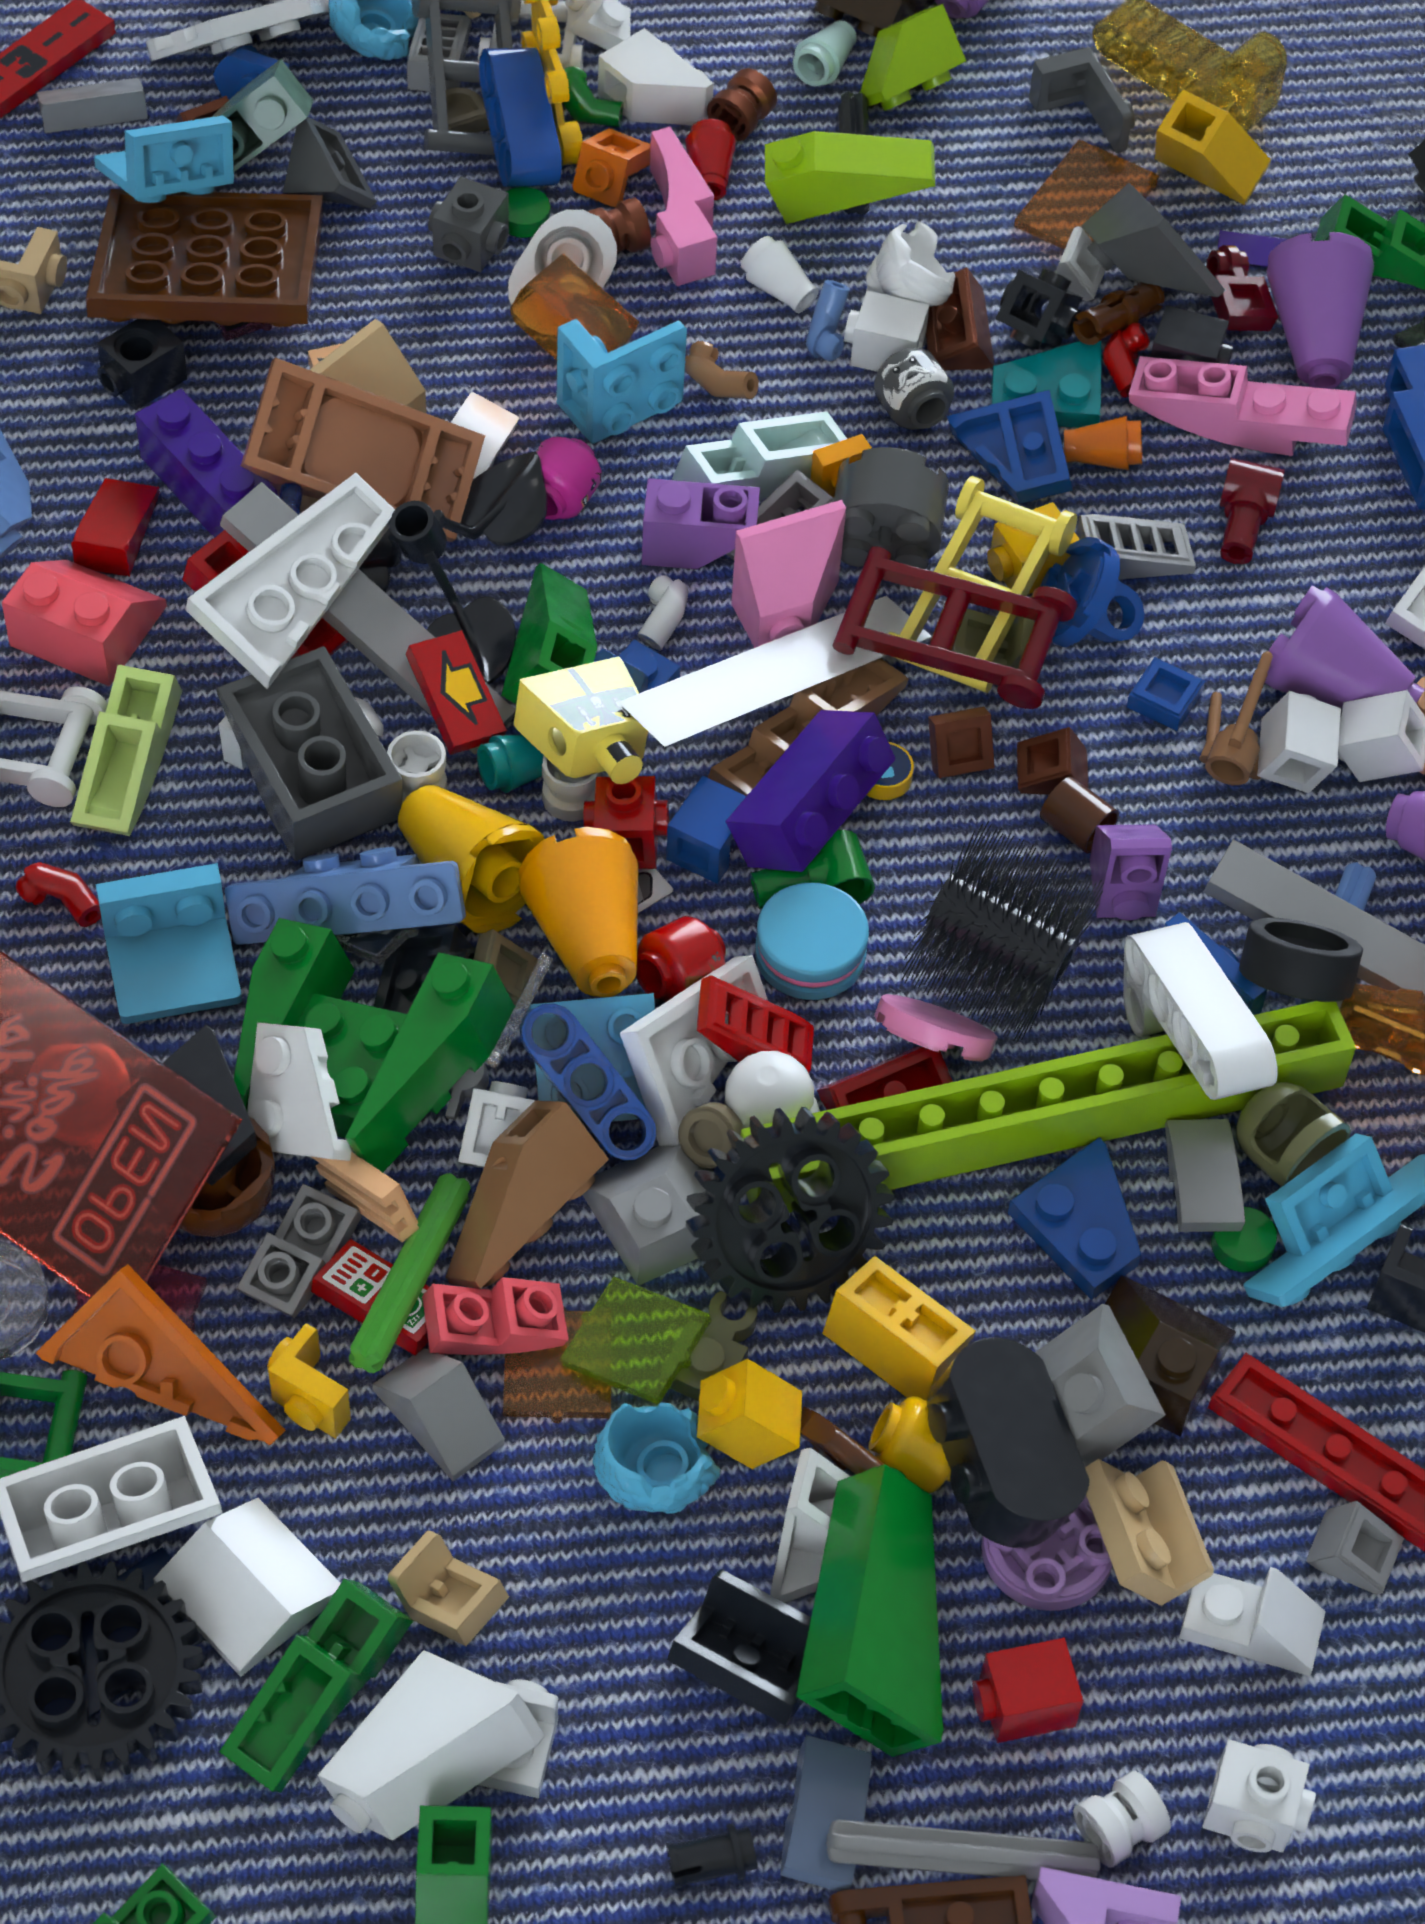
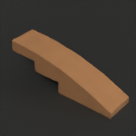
(858, 690)

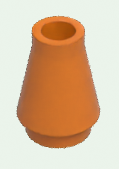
(1105, 444)

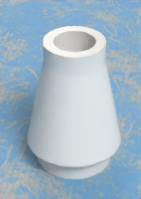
(777, 272)

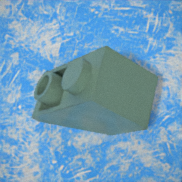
(265, 111)

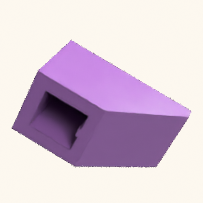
(694, 521)
(1132, 867)

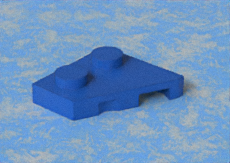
(1017, 445)
(1081, 1220)

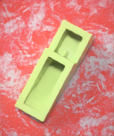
(126, 750)

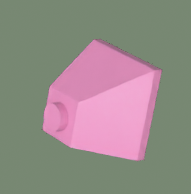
(787, 571)

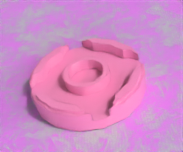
(934, 1027)

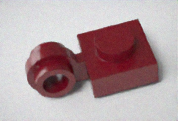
(1246, 298)

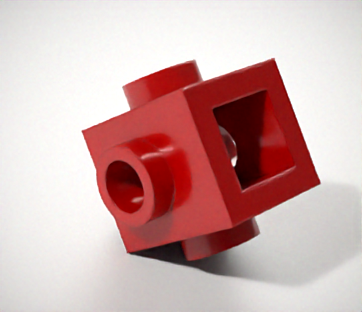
(631, 813)

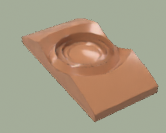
(325, 431)

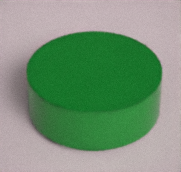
(527, 211)
(1248, 1248)

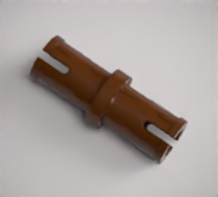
(1117, 312)

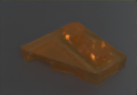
(1388, 1023)

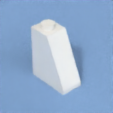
(426, 1746)

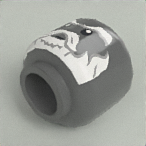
(914, 389)

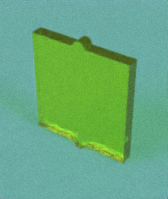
(636, 1340)

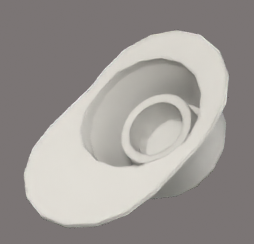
(577, 235)

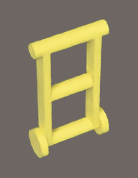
(973, 504)

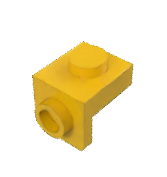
(303, 1391)

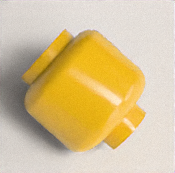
(905, 1443)

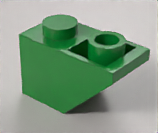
(453, 1865)

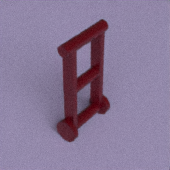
(1015, 686)

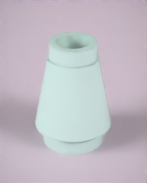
(822, 55)

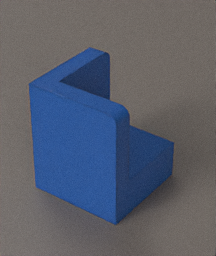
(698, 831)

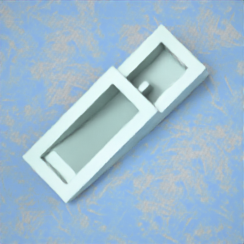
(760, 452)

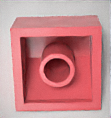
(78, 618)

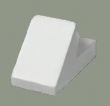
(1255, 1622)

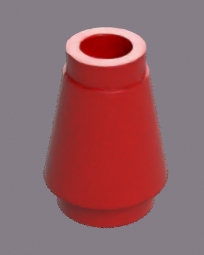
(712, 152)

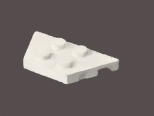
(235, 29)

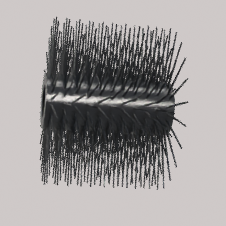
(1002, 931)

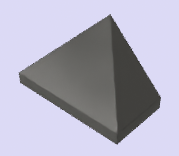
(325, 167)

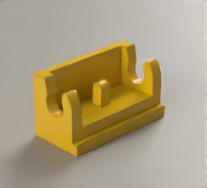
(895, 1329)

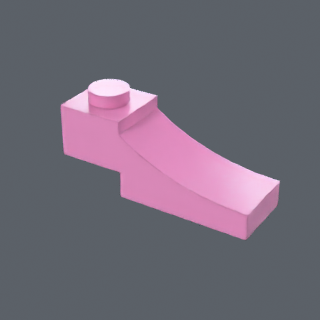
(684, 231)

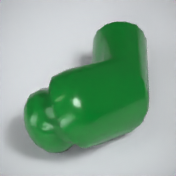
(585, 107)

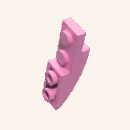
(1229, 409)

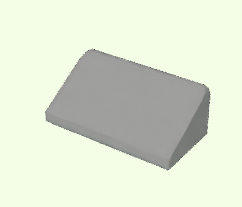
(92, 105)

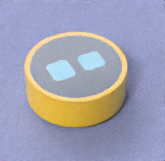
(897, 778)

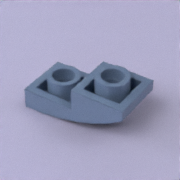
(828, 1787)

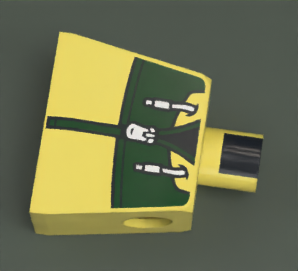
(578, 720)

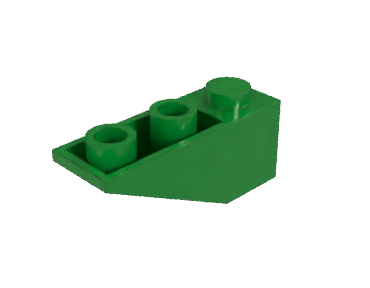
(553, 630)

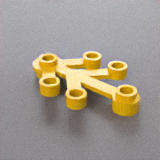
(546, 38)

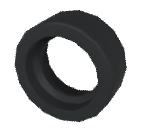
(1300, 959)

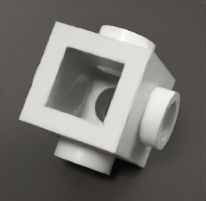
(1259, 1797)

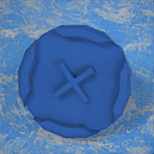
(1093, 581)

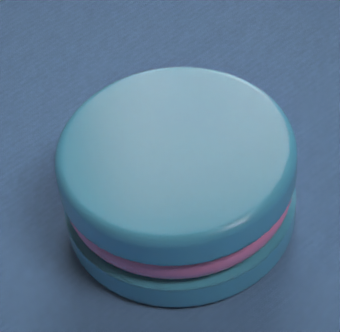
(811, 941)

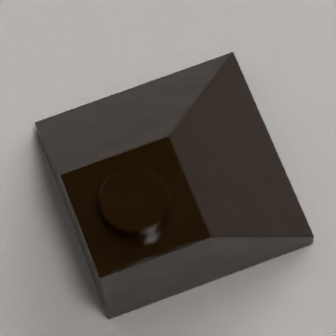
(1173, 1346)

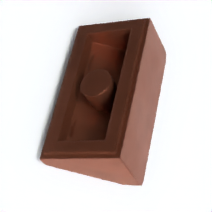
(960, 327)

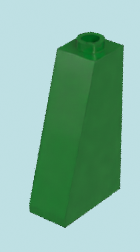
(875, 1616)

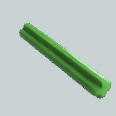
(409, 1274)

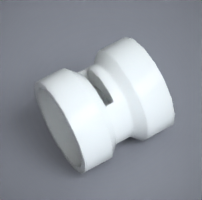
(419, 760)
(566, 795)
(1122, 1818)

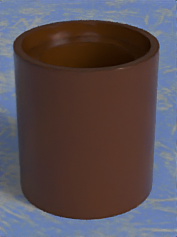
(1076, 811)

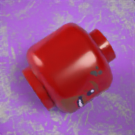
(678, 956)

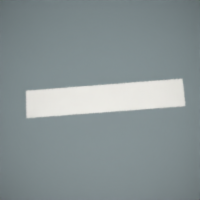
(756, 677)

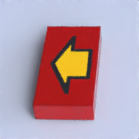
(455, 691)

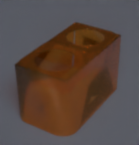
(566, 294)

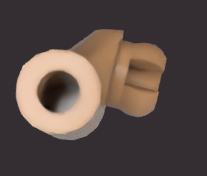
(716, 381)

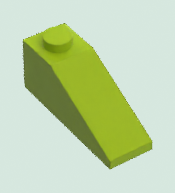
(841, 171)

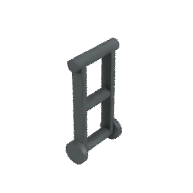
(506, 15)

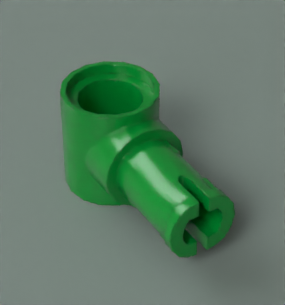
(837, 864)

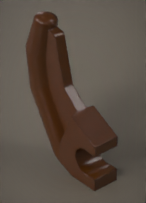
(835, 1444)

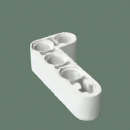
(1183, 991)

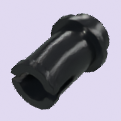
(712, 1856)

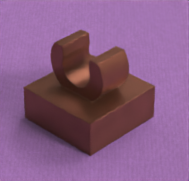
(961, 742)

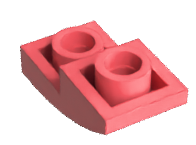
(502, 1320)

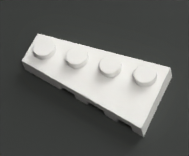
(287, 583)

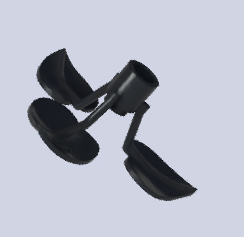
(504, 505)

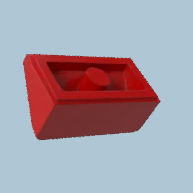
(897, 1075)

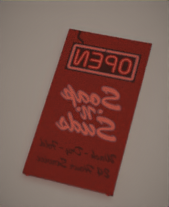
(94, 1138)

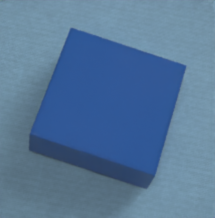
(1165, 694)

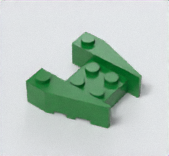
(382, 1061)

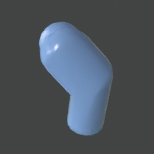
(828, 310)

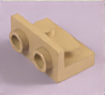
(1148, 1530)

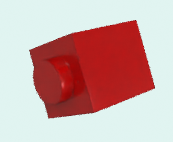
(1028, 1690)

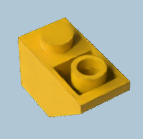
(1210, 148)

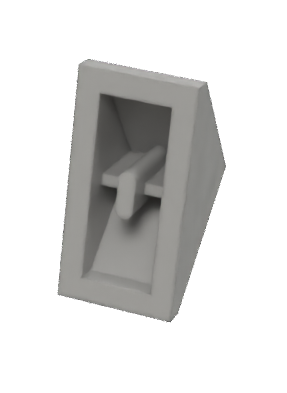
(441, 1410)

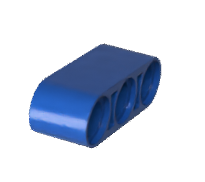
(520, 117)
(616, 1094)

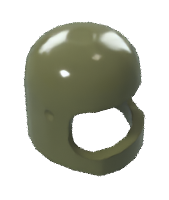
(1288, 1130)

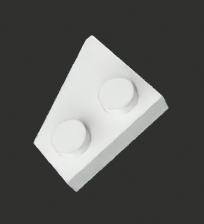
(294, 1092)

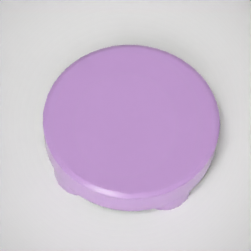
(1054, 1573)

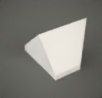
(805, 1527)

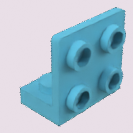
(172, 159)
(622, 387)
(168, 943)
(603, 1022)

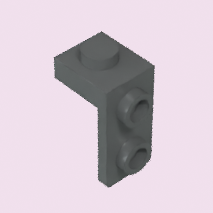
(1081, 77)

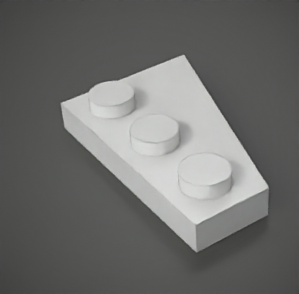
(673, 1059)

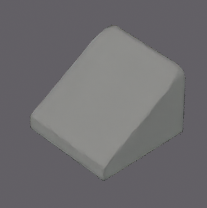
(1355, 1547)

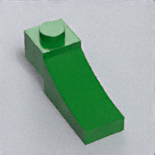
(1394, 243)
(315, 1683)

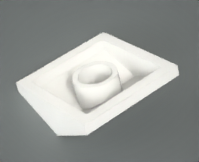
(247, 1583)

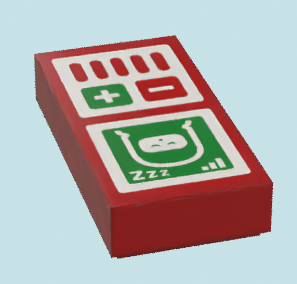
(352, 1284)

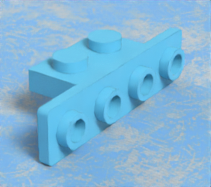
(1334, 1215)

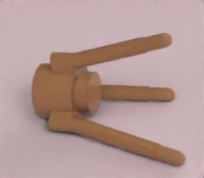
(1234, 752)

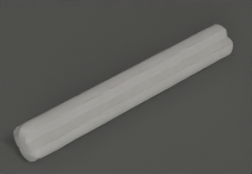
(957, 1850)

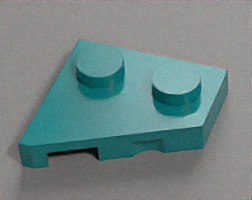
(1067, 371)

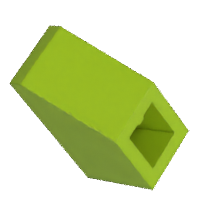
(911, 54)

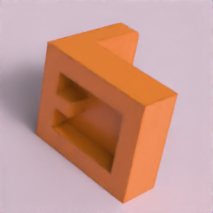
(607, 163)

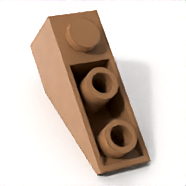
(525, 1181)

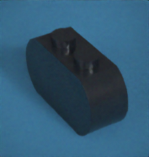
(1007, 1443)

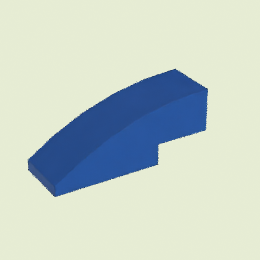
(1406, 416)

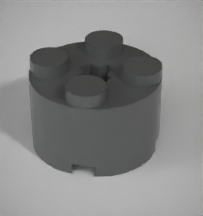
(891, 505)

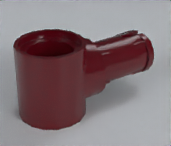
(1248, 499)

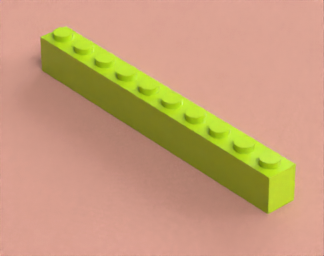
(1072, 1101)

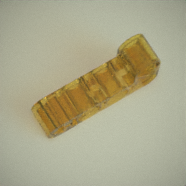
(1179, 58)

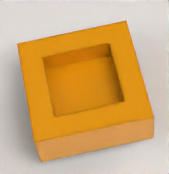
(829, 458)

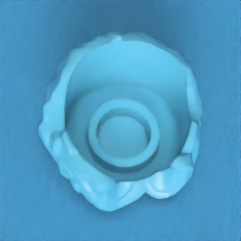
(374, 26)
(653, 1458)

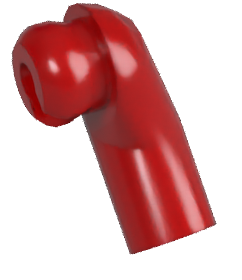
(1121, 354)
(62, 884)

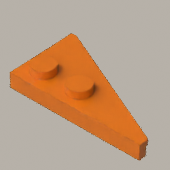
(142, 1345)

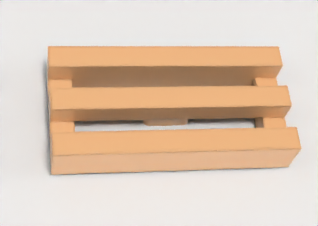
(370, 1193)

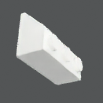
(105, 1498)

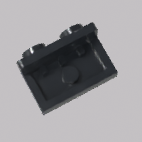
(745, 1646)

